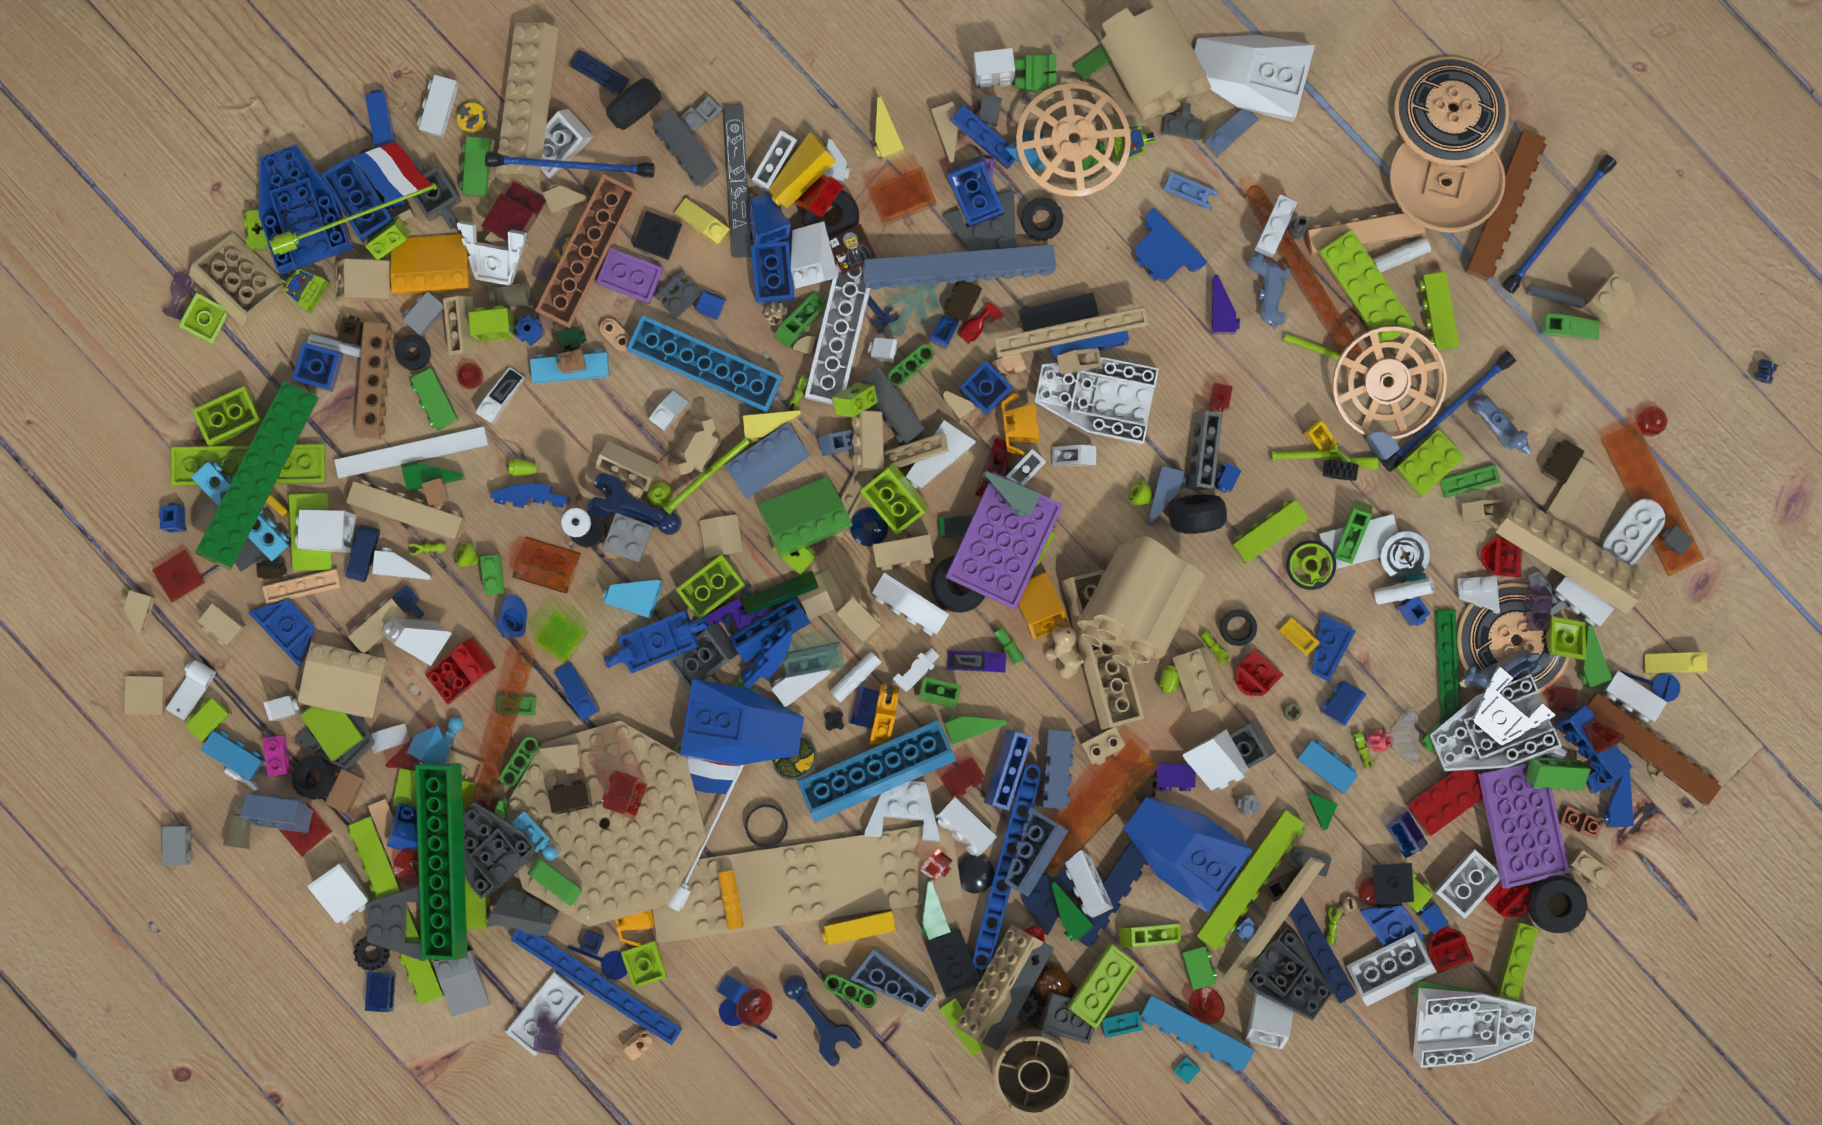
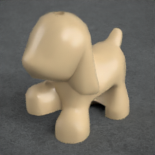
(1065, 642)

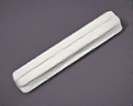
(334, 345)

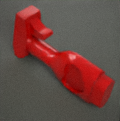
(975, 326)

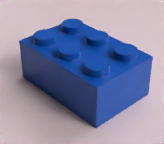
(773, 273)

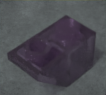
(1538, 607)
(550, 1036)

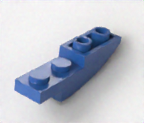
(522, 494)
(773, 654)

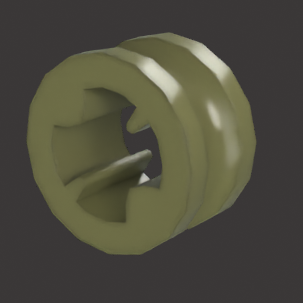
(1297, 716)

